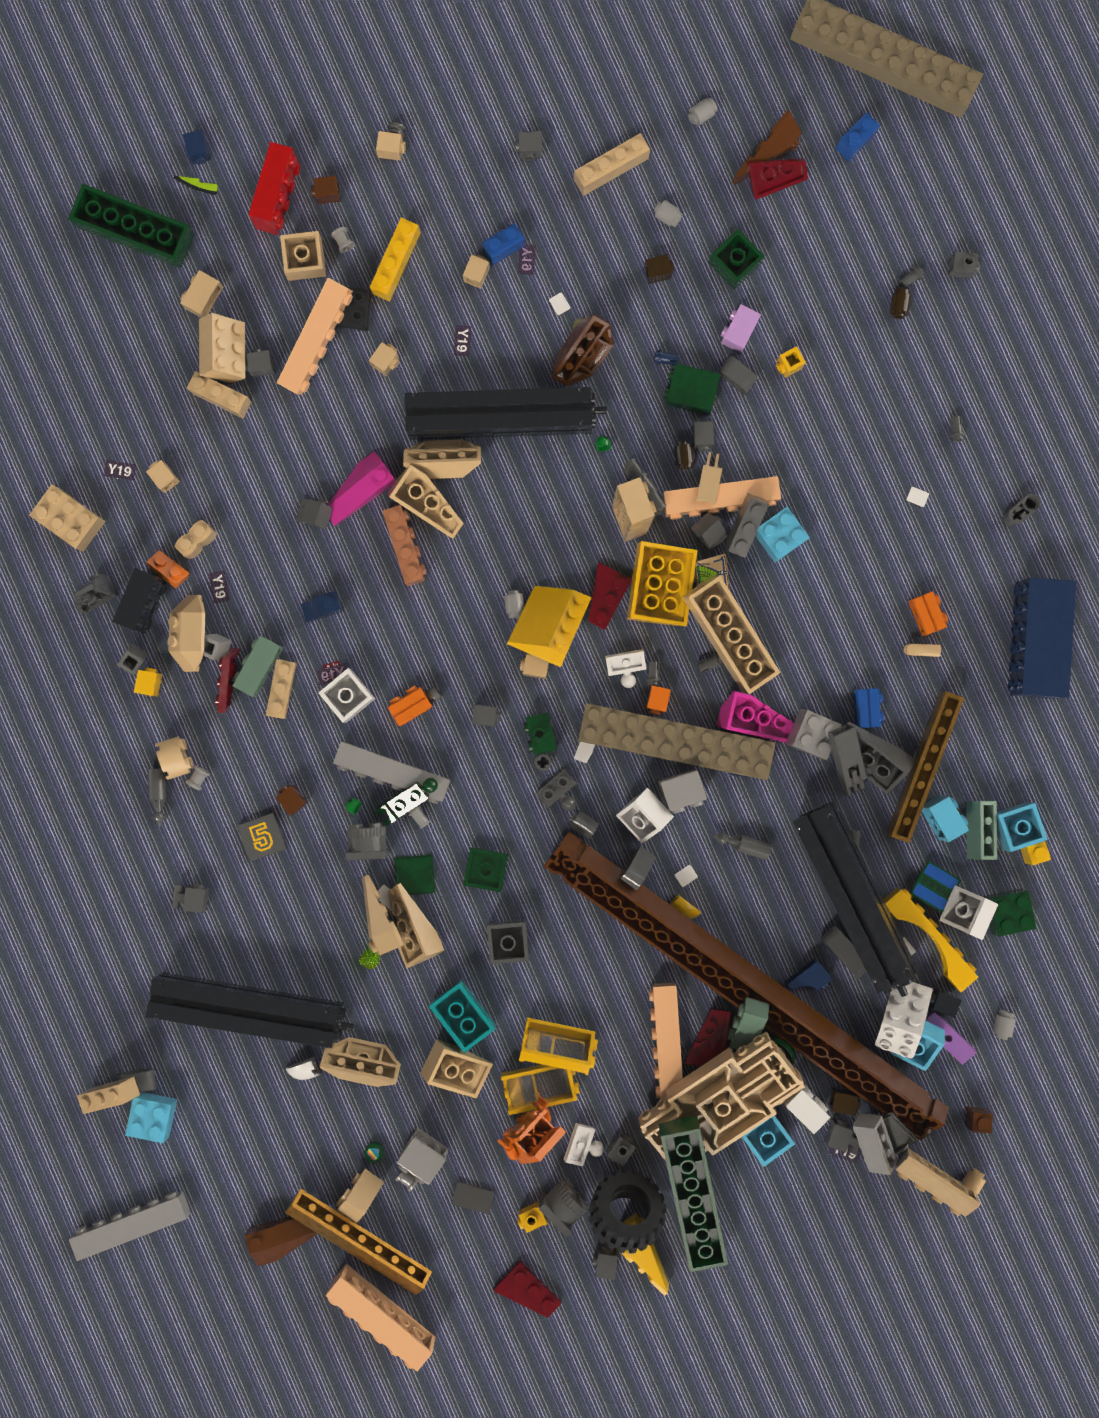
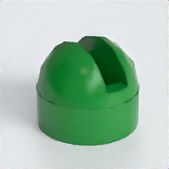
(603, 444)
(353, 805)

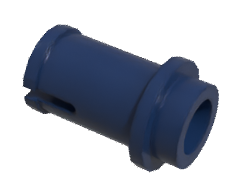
(665, 357)

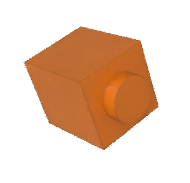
(658, 700)

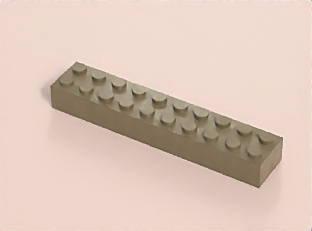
(886, 56)
(676, 741)

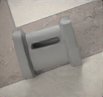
(343, 239)
(197, 777)
(406, 1179)

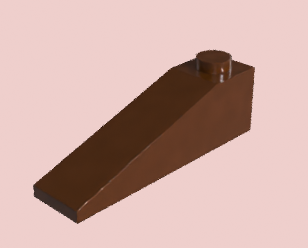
(780, 142)
(276, 1239)

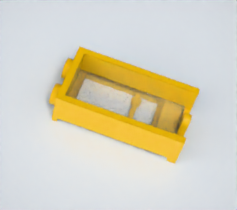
(558, 1046)
(549, 1082)

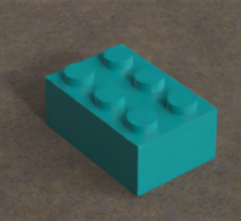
(462, 1016)

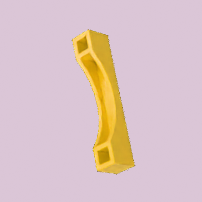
(954, 967)

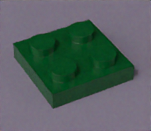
(485, 869)

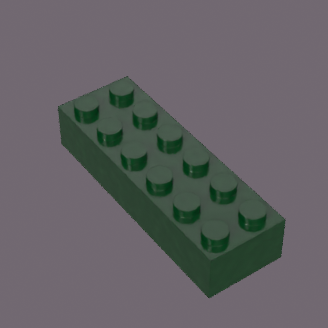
(131, 225)

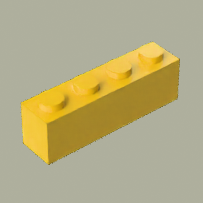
(395, 259)

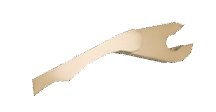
(709, 481)

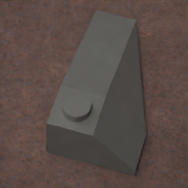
(94, 593)
(883, 760)

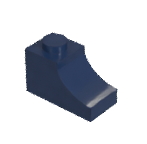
(322, 606)
(810, 975)

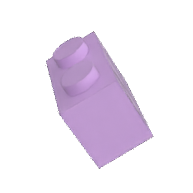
(740, 329)

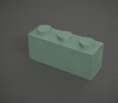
(257, 666)
(982, 830)
(749, 1023)

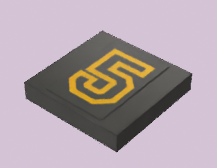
(261, 837)

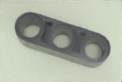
(638, 867)
(844, 950)

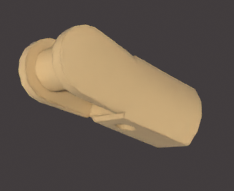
(922, 650)

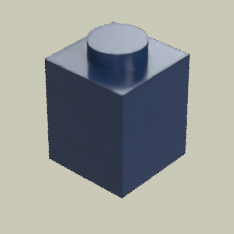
(196, 147)

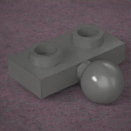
(556, 790)

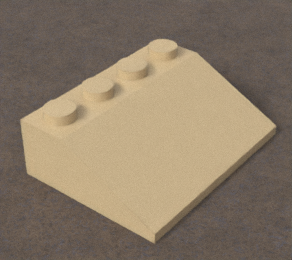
(937, 1182)

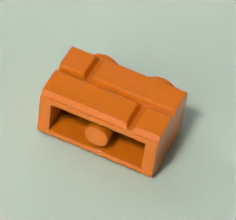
(928, 613)
(409, 706)

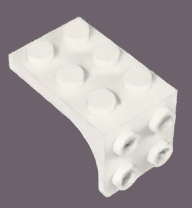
(904, 1020)

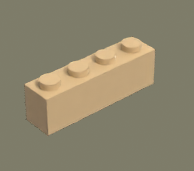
(611, 164)

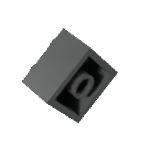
(508, 941)

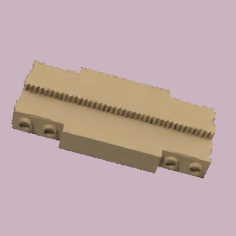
(727, 1094)

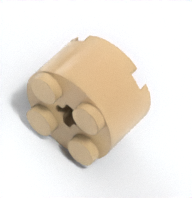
(173, 757)

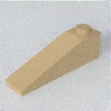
(421, 497)
(382, 933)
(417, 933)

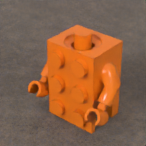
(531, 1135)

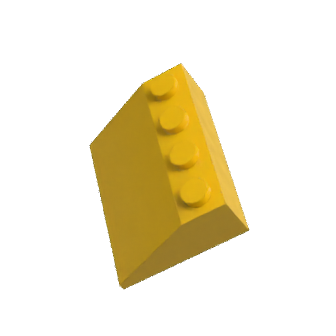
(659, 582)
(549, 623)

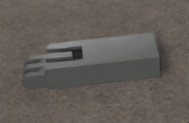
(846, 755)

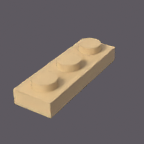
(281, 689)

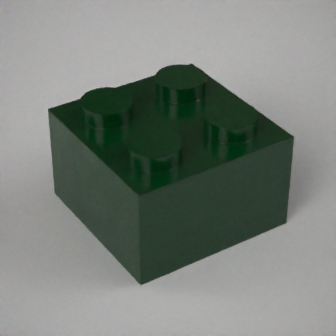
(736, 259)
(1013, 913)

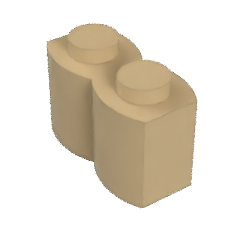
(199, 535)

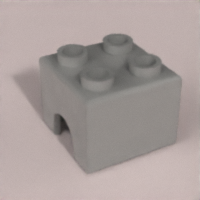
(682, 791)
(422, 1157)

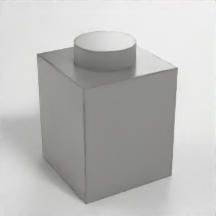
(216, 646)

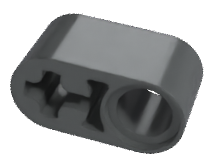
(737, 375)
(1024, 511)
(144, 1078)

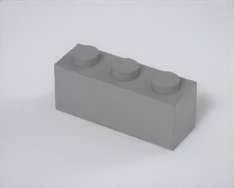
(875, 1143)

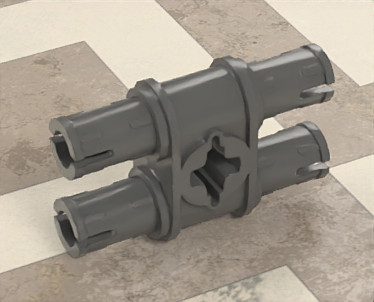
(634, 471)

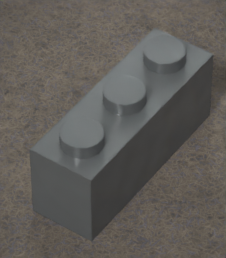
(746, 525)

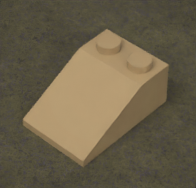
(455, 1070)

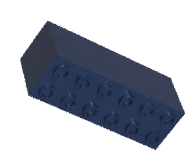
(1042, 638)

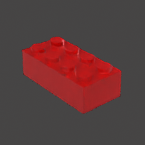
(274, 188)

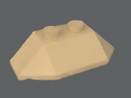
(443, 458)
(187, 633)
(361, 1062)

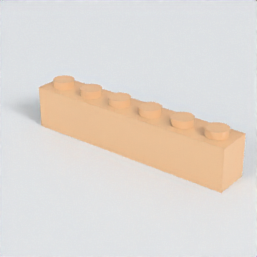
(315, 336)
(729, 497)
(666, 1036)

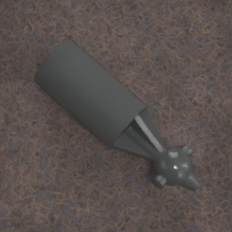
(157, 793)
(746, 845)

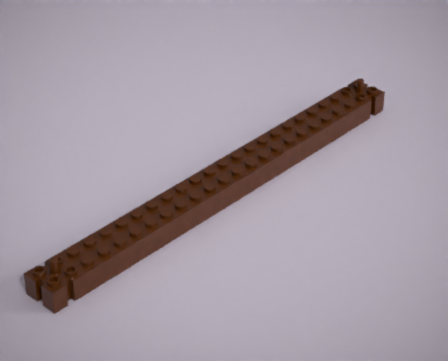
(737, 979)

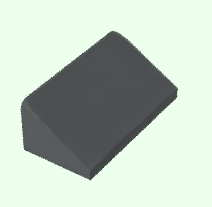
(472, 1197)

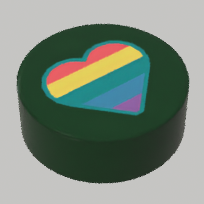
(374, 1152)

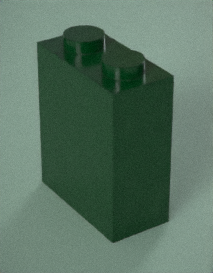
(691, 389)

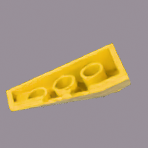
(648, 1260)

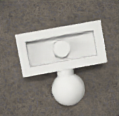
(626, 663)
(581, 1143)

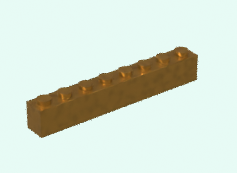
(925, 767)
(358, 1242)

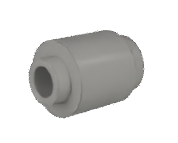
(702, 111)
(668, 213)
(514, 604)
(1004, 1024)

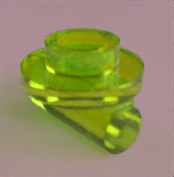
(369, 959)

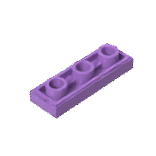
(956, 1044)

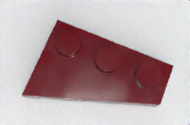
(775, 175)
(607, 594)
(228, 670)
(710, 1039)
(527, 1290)

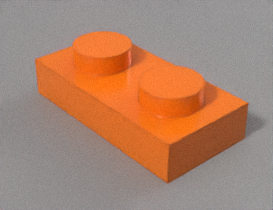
(167, 569)

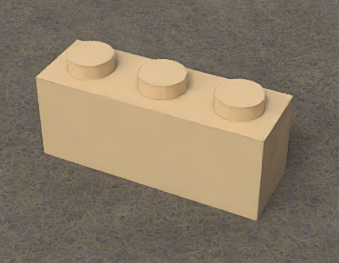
(219, 395)
(108, 1095)

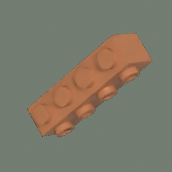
(403, 544)

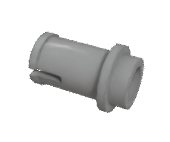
(419, 816)

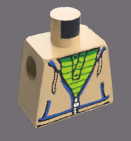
(712, 566)

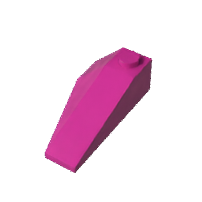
(362, 486)
(750, 716)

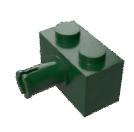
(540, 733)

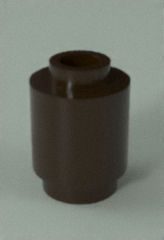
(900, 303)
(684, 455)

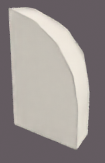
(304, 1070)

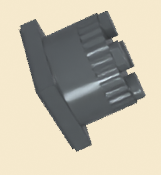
(366, 842)
(563, 1206)

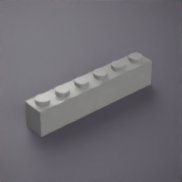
(387, 770)
(129, 1226)

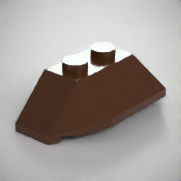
(583, 350)

